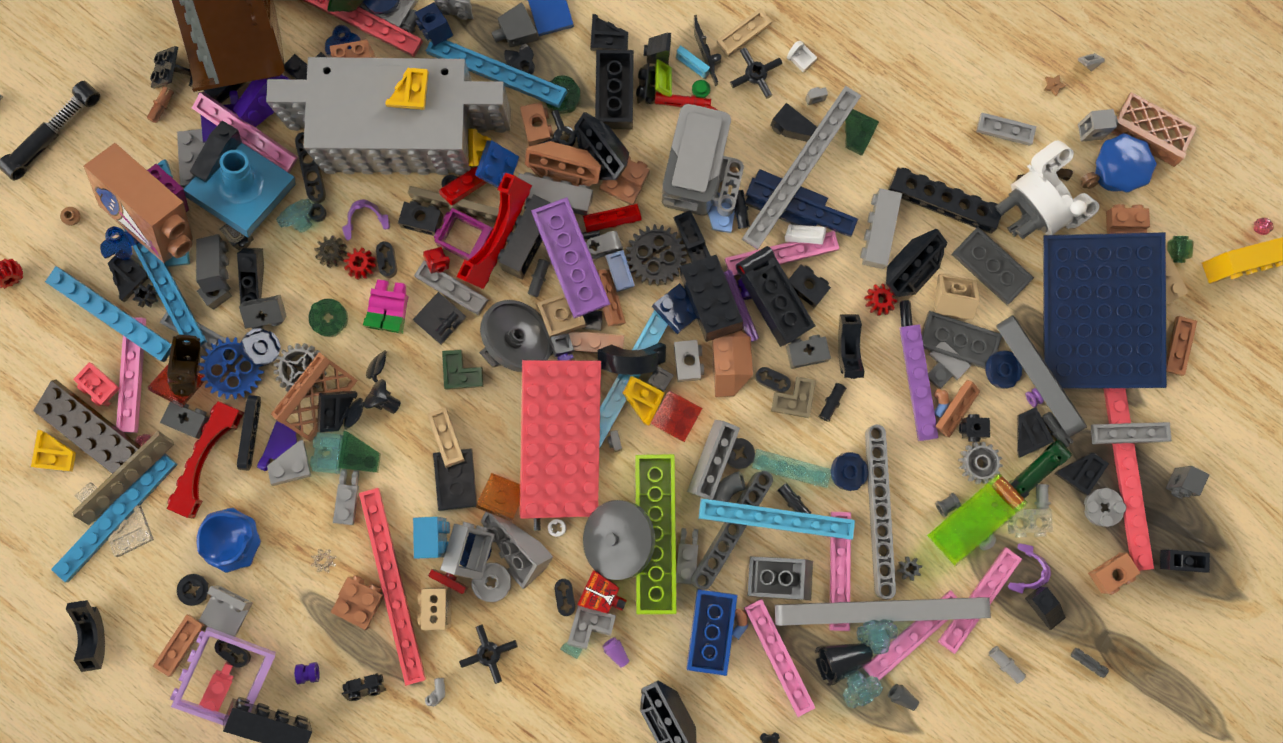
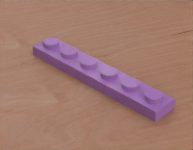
(918, 382)

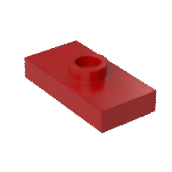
(448, 580)

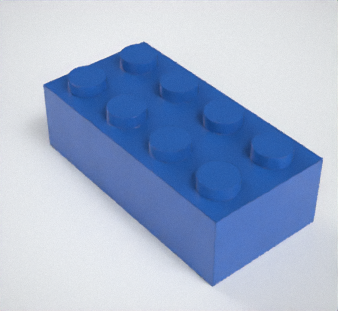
(711, 632)

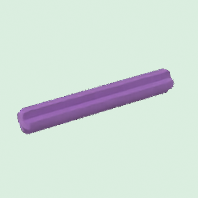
(748, 325)

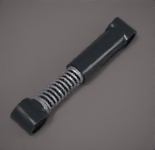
(15, 164)

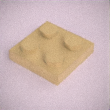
(558, 316)

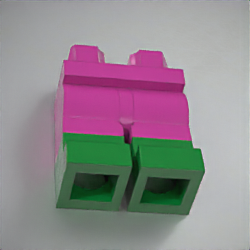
(387, 308)

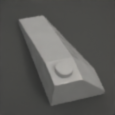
(522, 552)

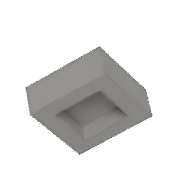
(816, 95)

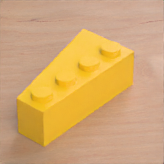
(1244, 260)

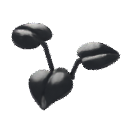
(378, 397)

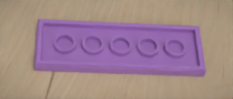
(570, 257)

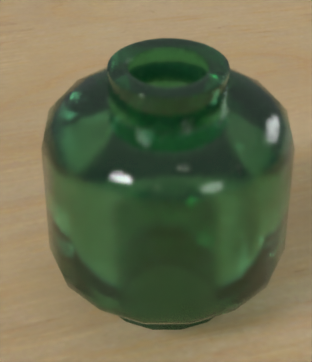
(1180, 248)

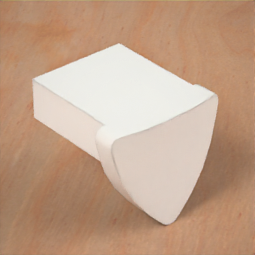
(801, 56)

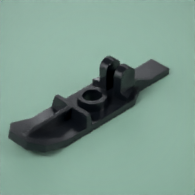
(710, 60)

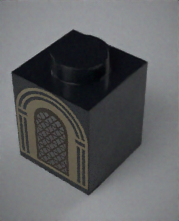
(237, 239)

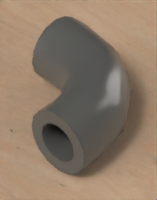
(729, 486)

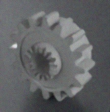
(990, 465)

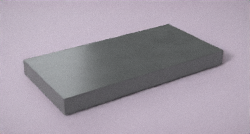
(992, 266)
(969, 341)

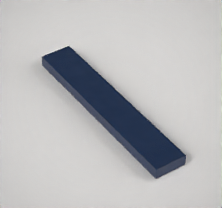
(806, 209)

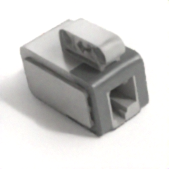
(698, 163)

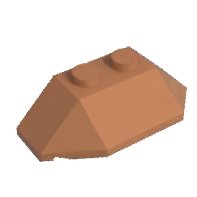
(563, 163)
(731, 363)

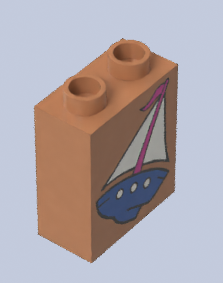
(139, 203)

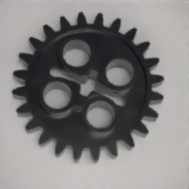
(646, 241)

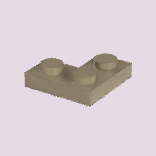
(797, 404)

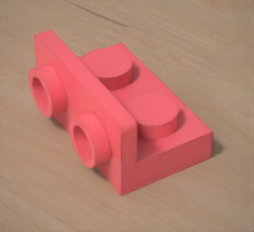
(96, 384)

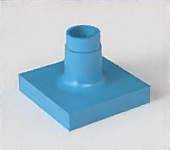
(242, 189)

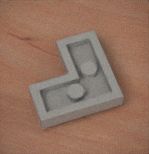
(587, 621)

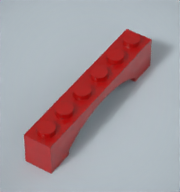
(512, 198)
(186, 499)

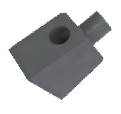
(515, 27)

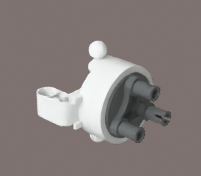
(1044, 198)

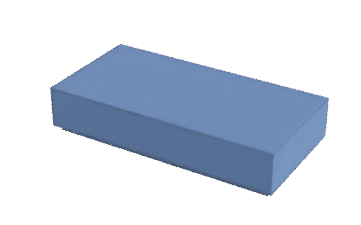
(620, 271)

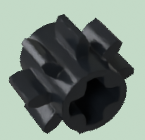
(140, 294)

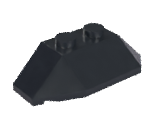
(602, 145)
(916, 263)
(666, 714)

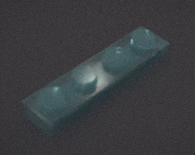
(791, 468)

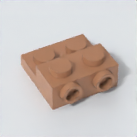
(629, 183)
(1127, 219)
(358, 602)

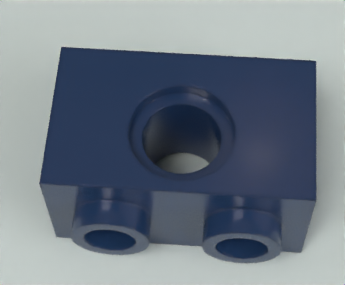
(433, 24)

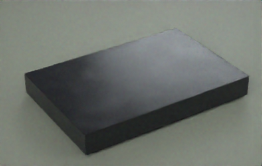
(456, 483)

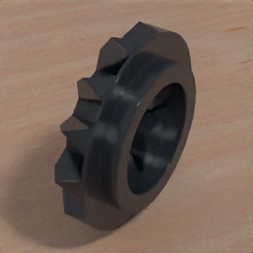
(748, 451)
(185, 585)

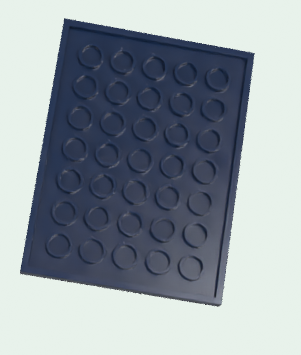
(1105, 309)

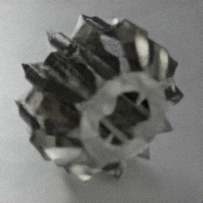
(334, 245)

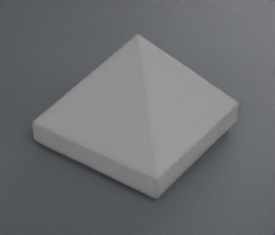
(1091, 61)

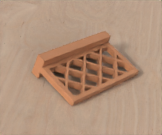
(1159, 148)
(302, 387)

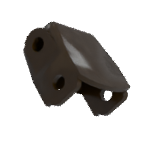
(184, 370)

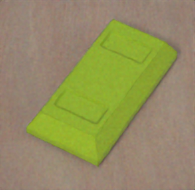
(663, 78)

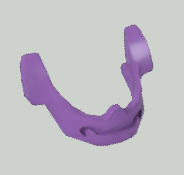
(358, 205)
(1045, 574)

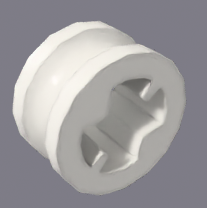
(558, 533)

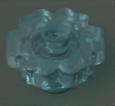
(296, 215)
(877, 635)
(861, 690)

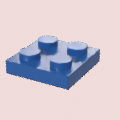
(495, 163)

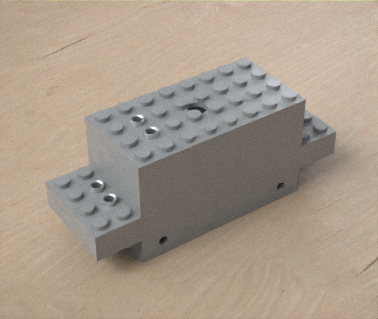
(355, 130)

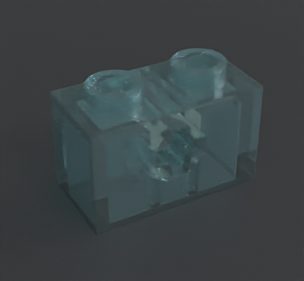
(323, 443)

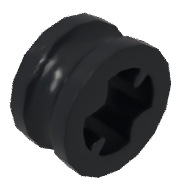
(316, 218)

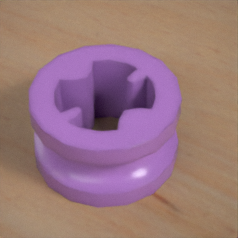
(1034, 397)

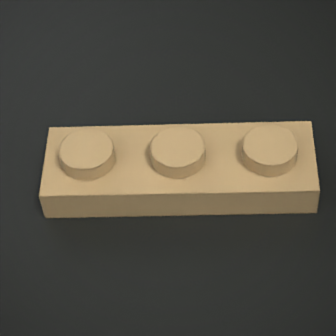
(744, 32)
(446, 437)

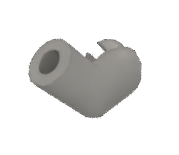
(438, 694)

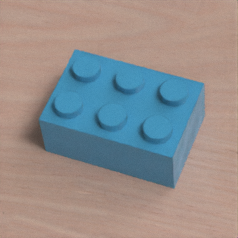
(430, 537)

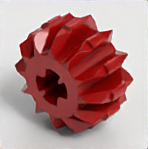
(353, 262)
(10, 273)
(875, 294)

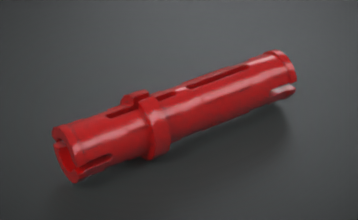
(679, 101)

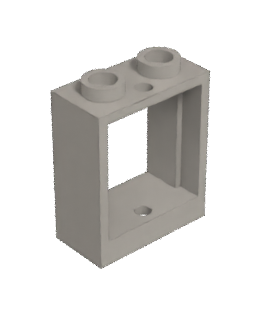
(478, 554)

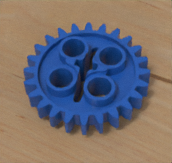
(217, 357)

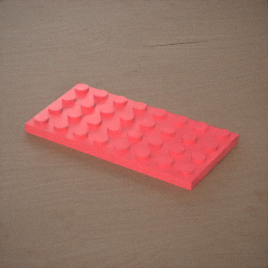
(560, 438)

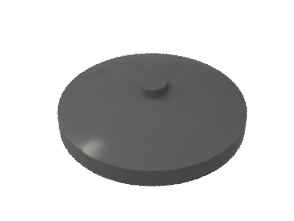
(514, 334)
(618, 540)

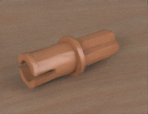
(160, 105)

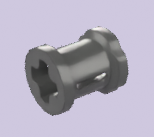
(948, 504)

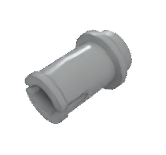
(1042, 500)

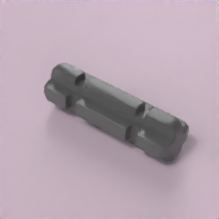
(1089, 662)

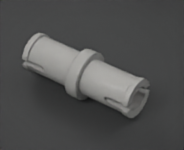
(1007, 665)

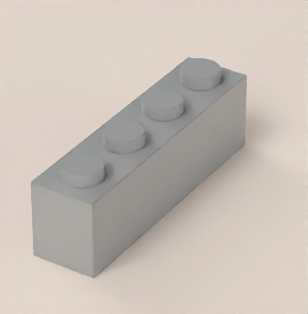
(579, 197)
(881, 228)
(713, 459)

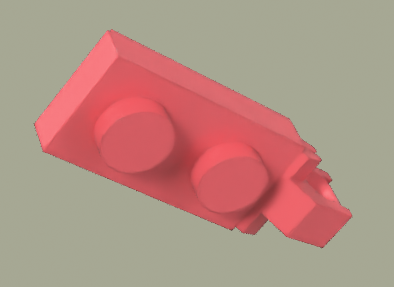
(217, 688)

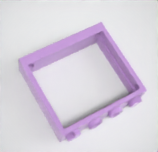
(194, 657)

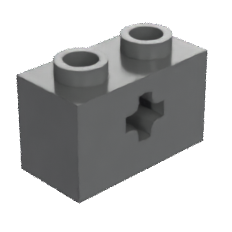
(272, 305)
(799, 358)
(175, 418)
(1187, 482)

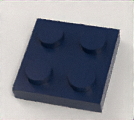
(675, 309)

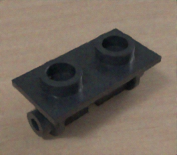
(644, 91)
(355, 690)

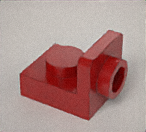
(436, 260)

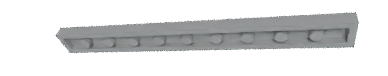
(801, 167)

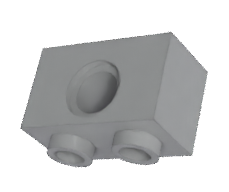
(1097, 125)
(688, 349)

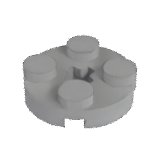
(1115, 504)
(501, 587)

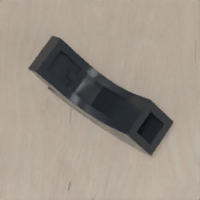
(849, 346)
(632, 361)
(90, 635)

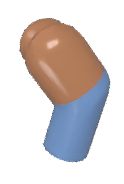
(943, 400)
(742, 623)

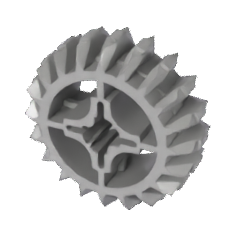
(302, 362)

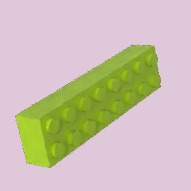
(657, 498)

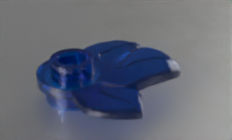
(336, 40)
(119, 246)

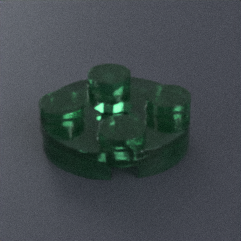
(573, 94)
(335, 309)

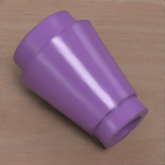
(616, 652)

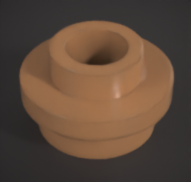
(1090, 180)
(74, 219)

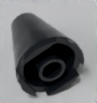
(841, 660)

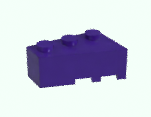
(252, 104)

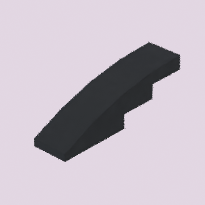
(691, 236)

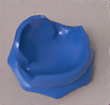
(1124, 164)
(228, 539)

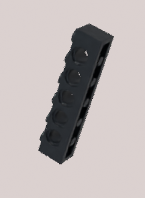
(951, 209)

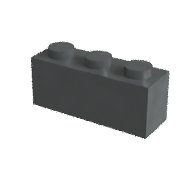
(211, 263)

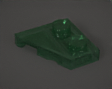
(859, 131)
(358, 455)

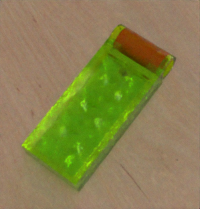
(977, 519)

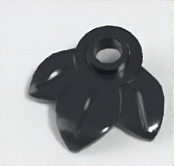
(521, 59)

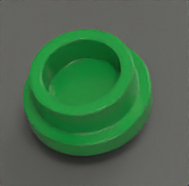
(701, 88)

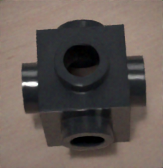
(974, 428)

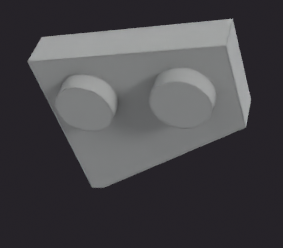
(290, 465)

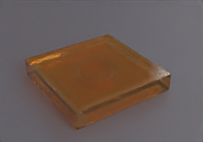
(500, 497)

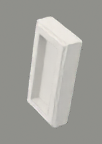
(805, 234)

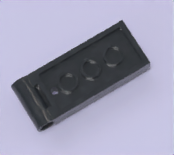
(774, 296)

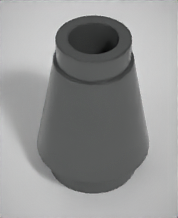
(903, 697)

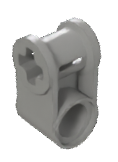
(605, 244)

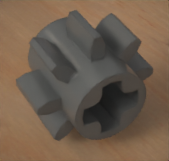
(915, 571)

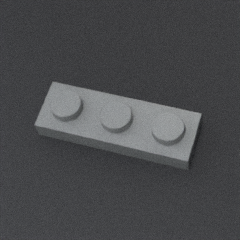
(1006, 129)

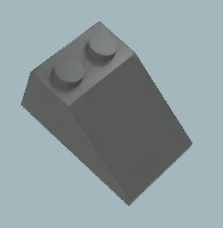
(780, 578)

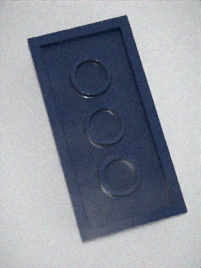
(806, 193)

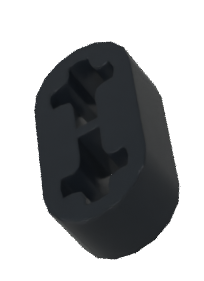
(391, 259)
(770, 383)
(560, 598)
(229, 656)

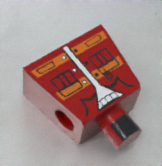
(601, 594)

